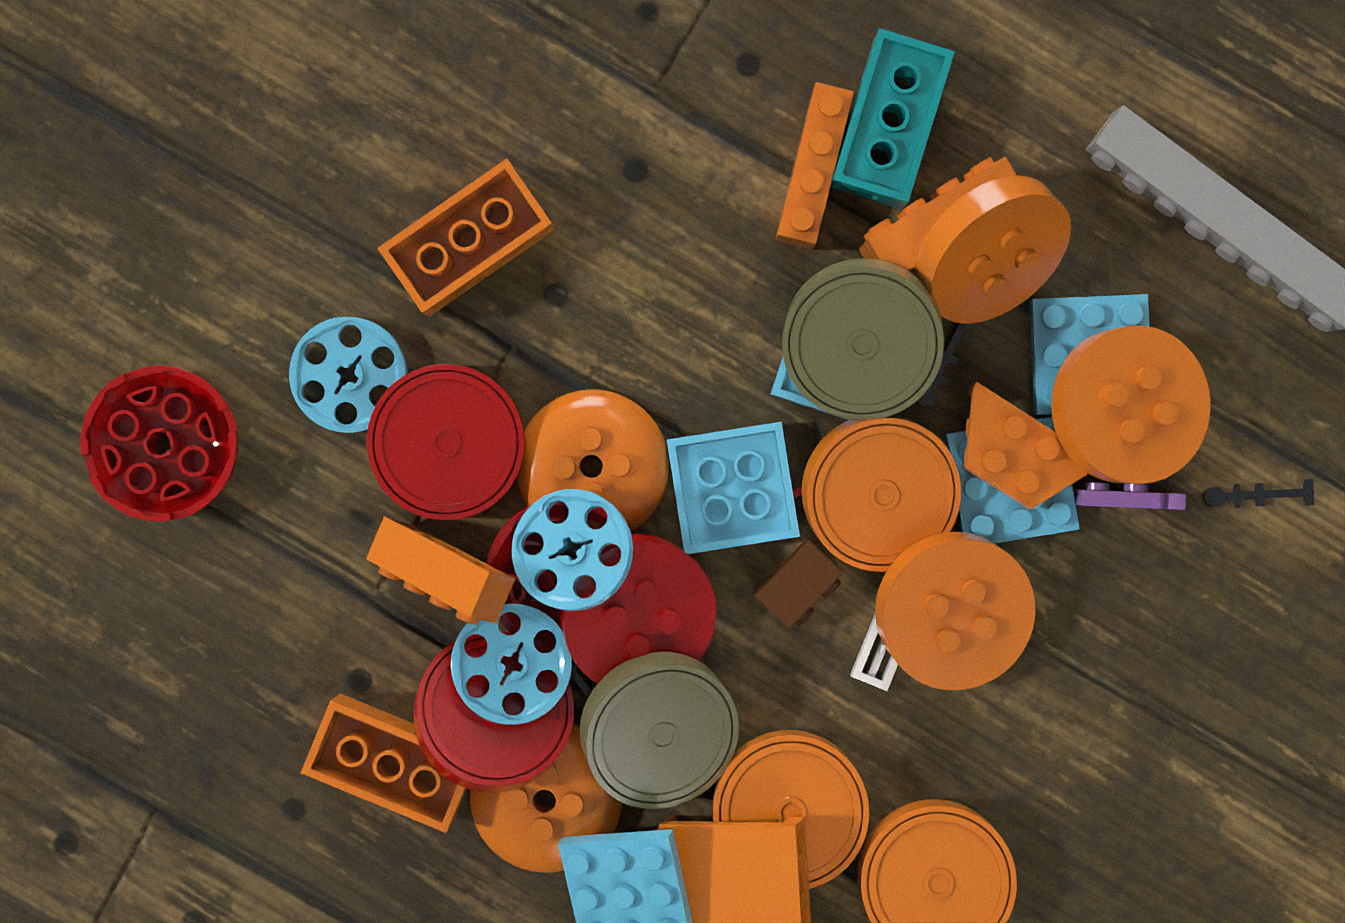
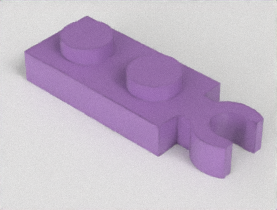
(1132, 497)

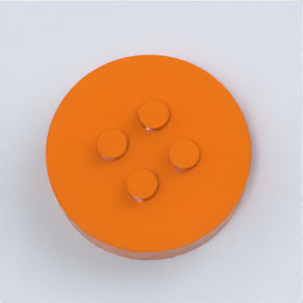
(993, 248)
(1131, 405)
(879, 490)
(955, 610)
(798, 777)
(936, 867)

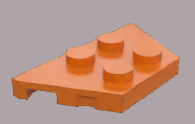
(1015, 451)

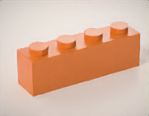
(814, 166)
(440, 570)

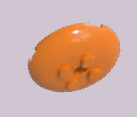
(602, 426)
(529, 832)

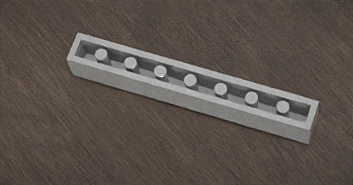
(1222, 216)

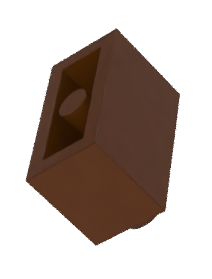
(798, 584)

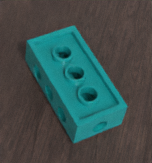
(915, 108)

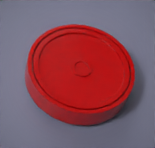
(445, 442)
(658, 608)
(480, 751)

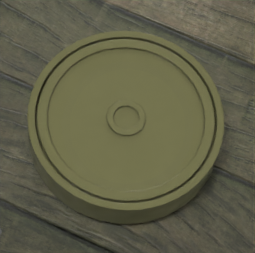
(863, 339)
(658, 730)

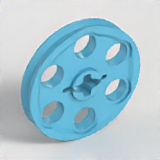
(338, 356)
(556, 540)
(522, 682)

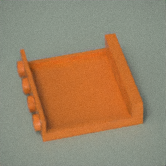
(744, 870)

